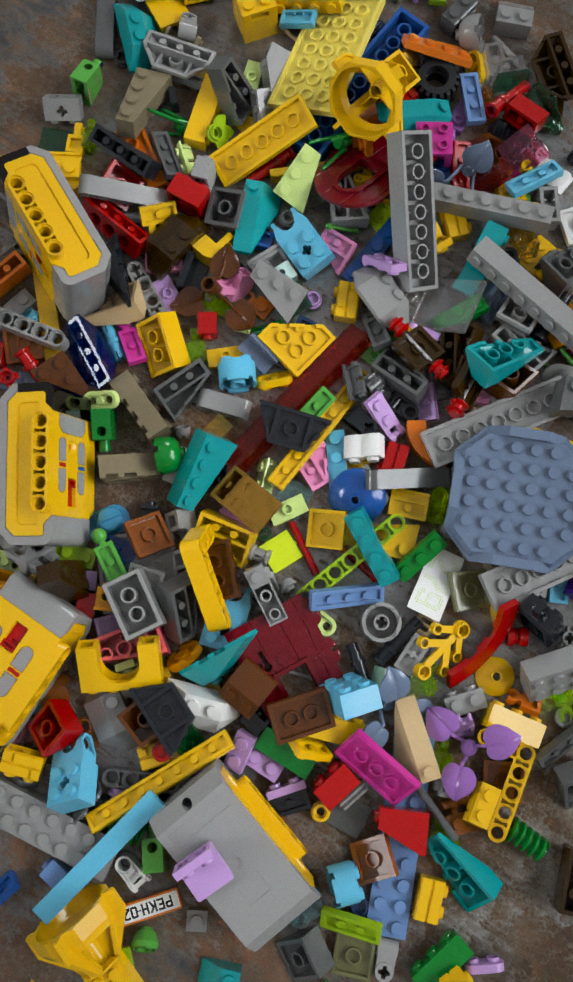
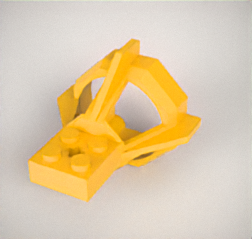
(388, 82)
(82, 940)

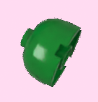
(168, 455)

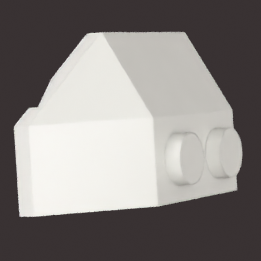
(208, 707)

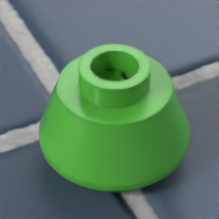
(145, 940)

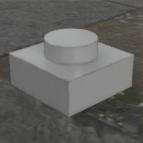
(197, 920)

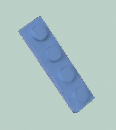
(345, 596)

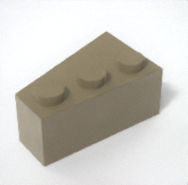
(128, 467)

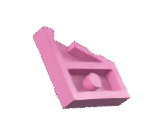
(341, 247)
(315, 469)

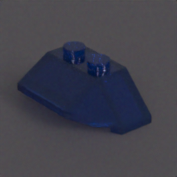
(90, 352)

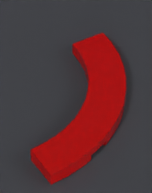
(502, 625)

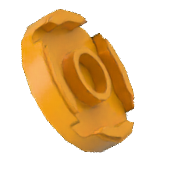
(187, 655)

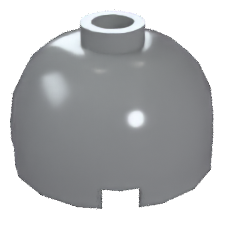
(471, 32)

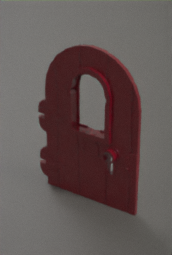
(370, 192)
(290, 645)

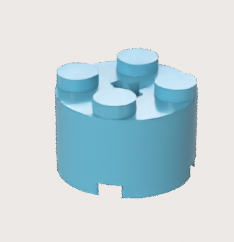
(237, 373)
(343, 883)

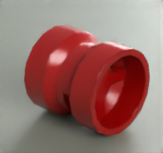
(517, 636)

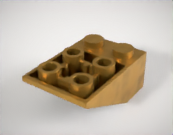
(246, 499)

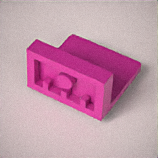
(441, 139)

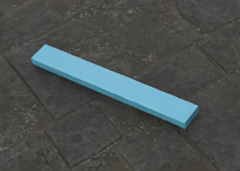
(98, 857)

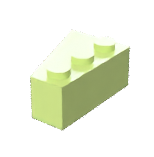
(298, 178)

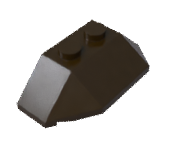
(554, 66)
(171, 242)

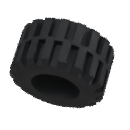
(441, 71)

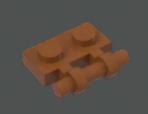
(455, 818)

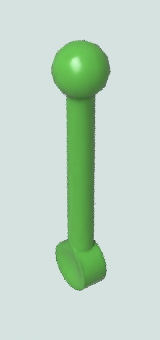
(328, 226)

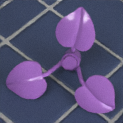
(461, 780)

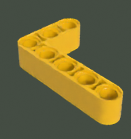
(203, 578)
(510, 781)

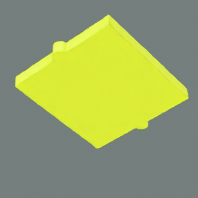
(283, 551)

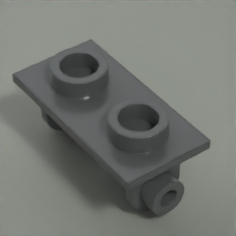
(355, 389)

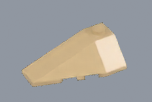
(116, 311)
(412, 741)

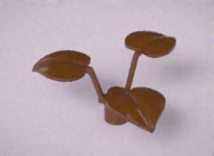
(189, 300)

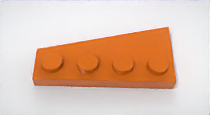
(436, 49)

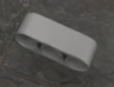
(225, 404)

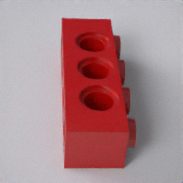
(111, 220)

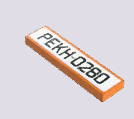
(153, 906)

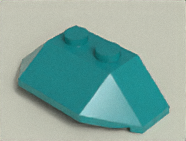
(133, 28)

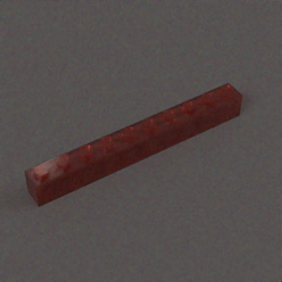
(321, 372)

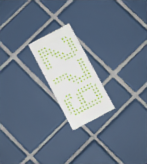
(433, 586)

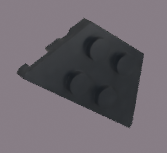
(290, 427)
(165, 713)

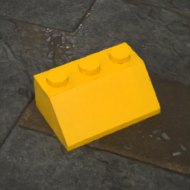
(163, 344)

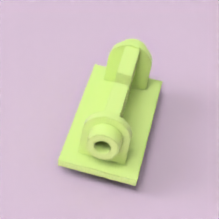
(185, 155)
(264, 470)

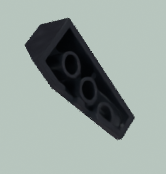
(118, 270)

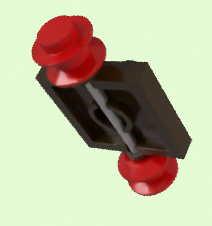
(418, 348)
(466, 392)

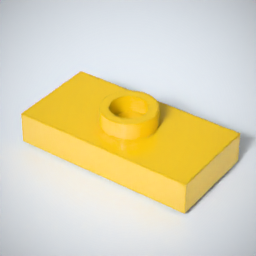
(214, 355)

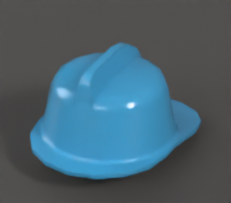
(110, 519)

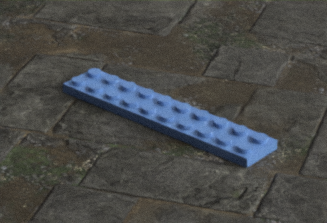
(392, 896)

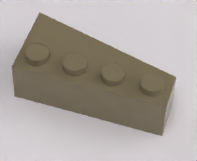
(145, 91)
(140, 407)

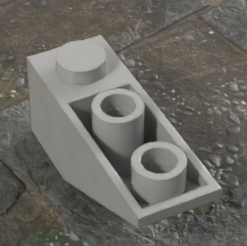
(273, 64)
(265, 594)

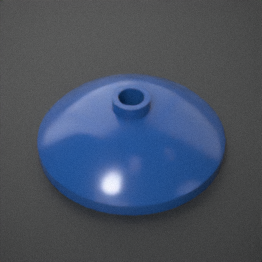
(351, 484)

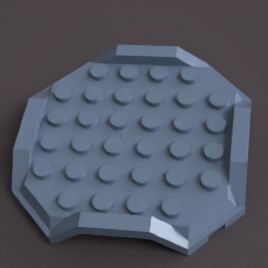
(513, 498)

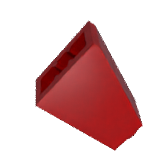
(404, 825)

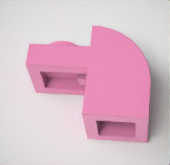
(238, 286)

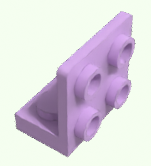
(203, 871)

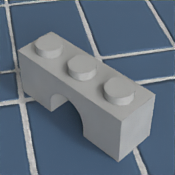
(180, 522)

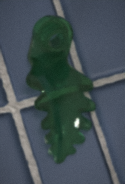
(542, 98)

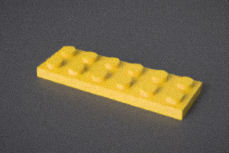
(263, 140)

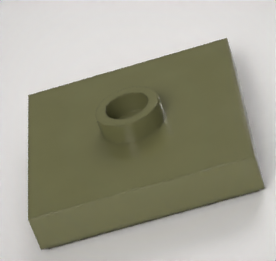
(467, 590)
(353, 958)

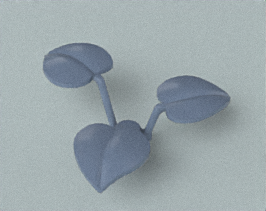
(475, 158)
(393, 686)

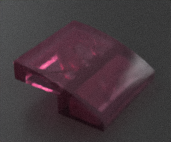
(523, 146)

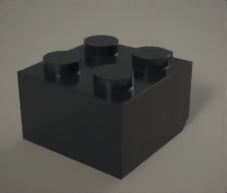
(541, 619)

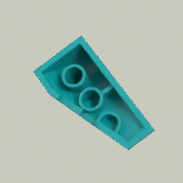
(418, 111)
(258, 212)
(219, 662)

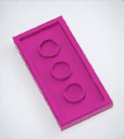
(377, 767)

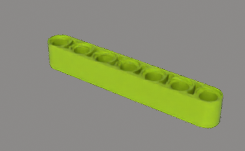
(354, 550)

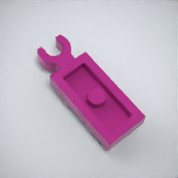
(131, 344)

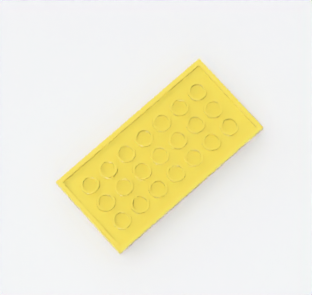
(315, 49)

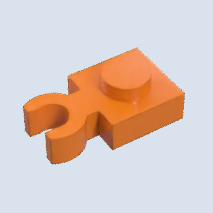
(262, 306)
(531, 708)

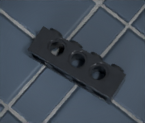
(125, 152)

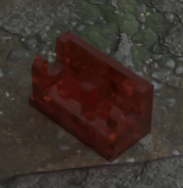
(494, 178)

